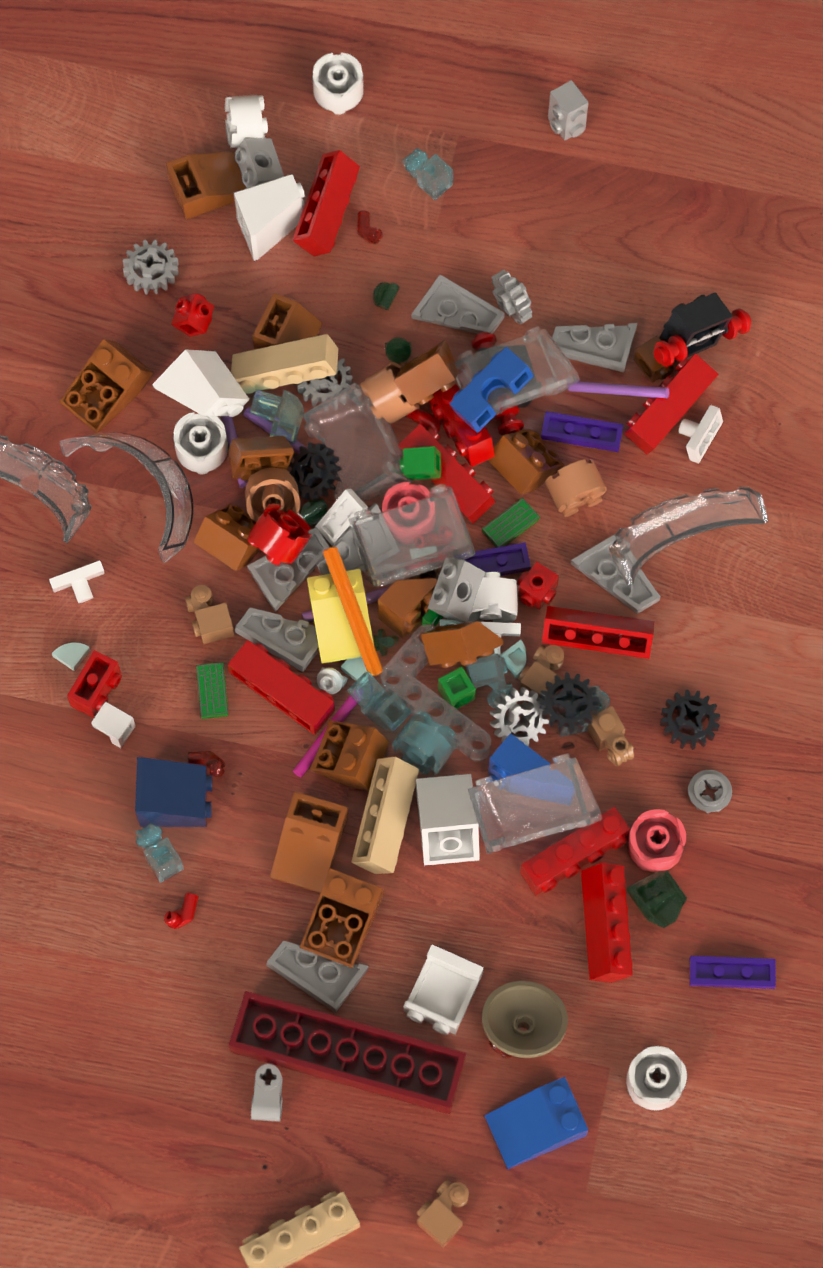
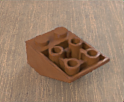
(204, 181)
(105, 385)
(309, 841)
(342, 918)

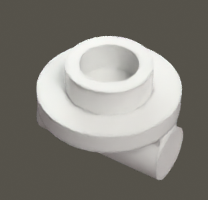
(330, 680)

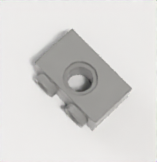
(258, 161)
(456, 590)

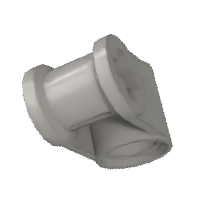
(267, 1098)

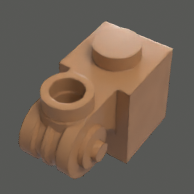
(211, 622)
(540, 672)
(609, 733)
(438, 1218)

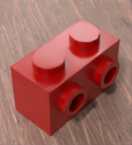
(94, 684)

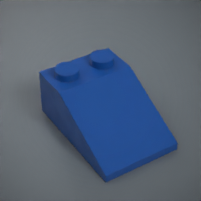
(513, 758)
(537, 1123)

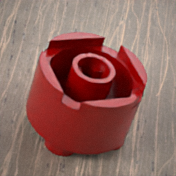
(280, 534)

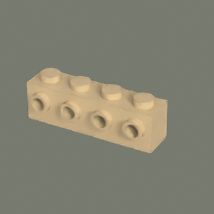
(285, 363)
(385, 815)
(302, 1235)

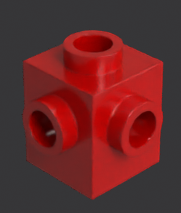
(193, 314)
(537, 586)

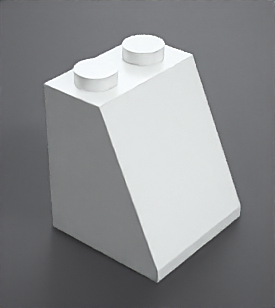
(269, 213)
(202, 384)
(447, 819)

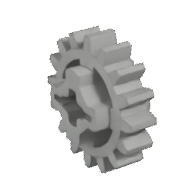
(150, 266)
(511, 296)
(322, 390)
(530, 713)

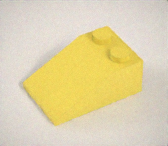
(331, 623)

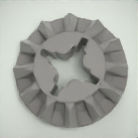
(715, 781)

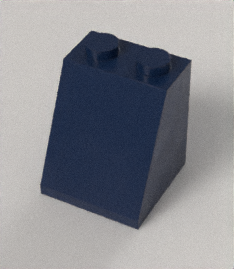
(172, 793)

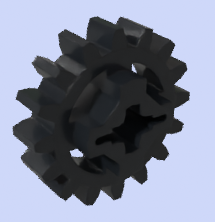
(315, 471)
(557, 703)
(680, 725)

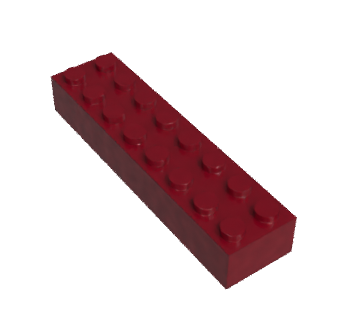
(347, 1052)

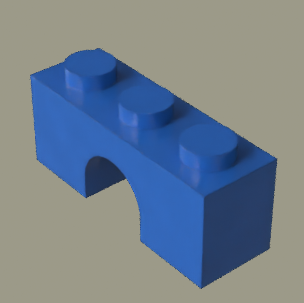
(503, 371)

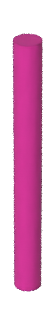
(309, 757)

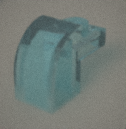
(284, 411)
(379, 706)

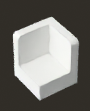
(114, 724)

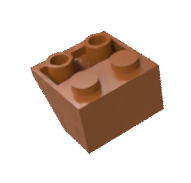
(284, 322)
(257, 453)
(525, 460)
(226, 535)
(405, 604)
(459, 643)
(349, 754)

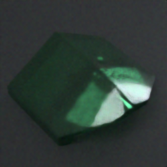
(658, 898)

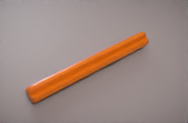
(352, 611)

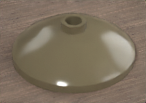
(525, 1006)

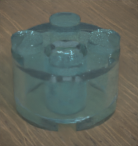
(425, 743)

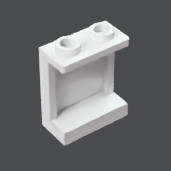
(443, 990)

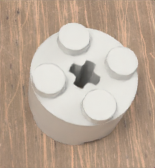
(338, 82)
(244, 118)
(200, 442)
(495, 599)
(669, 1069)

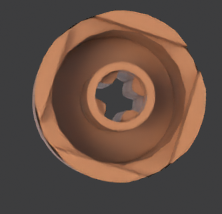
(386, 396)
(267, 484)
(576, 486)

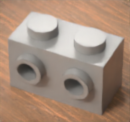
(567, 111)

